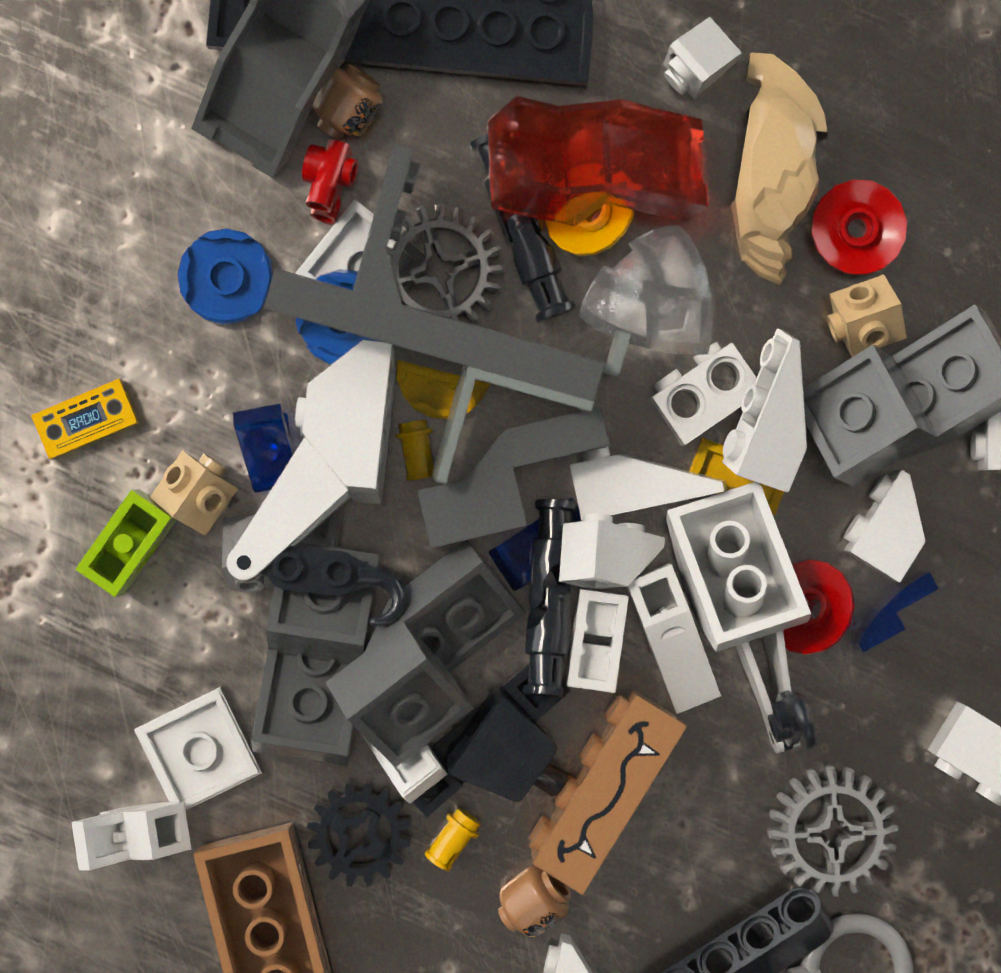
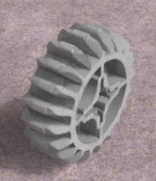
(477, 256)
(809, 831)

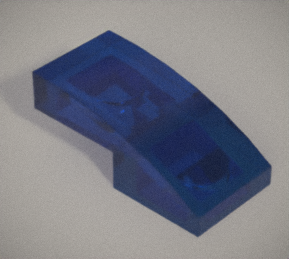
(883, 619)

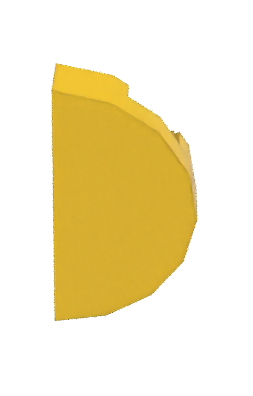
(433, 390)

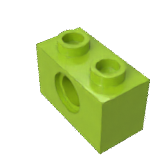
(126, 543)

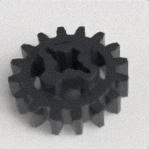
(378, 846)

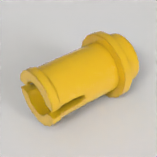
(416, 449)
(453, 838)

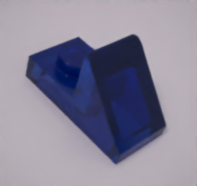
(264, 443)

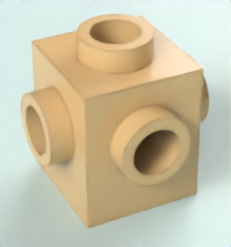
(866, 315)
(194, 491)

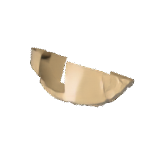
(777, 165)

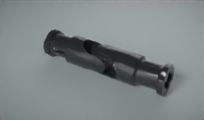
(533, 254)
(549, 606)

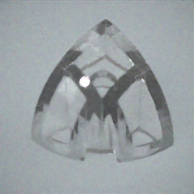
(655, 295)

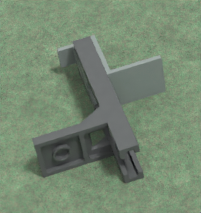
(487, 355)

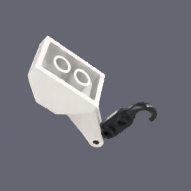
(338, 460)
(745, 591)

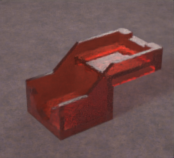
(586, 155)

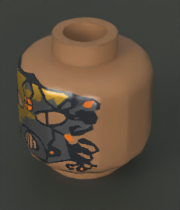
(347, 103)
(533, 902)

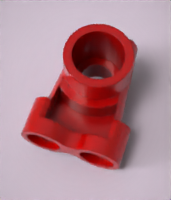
(328, 171)

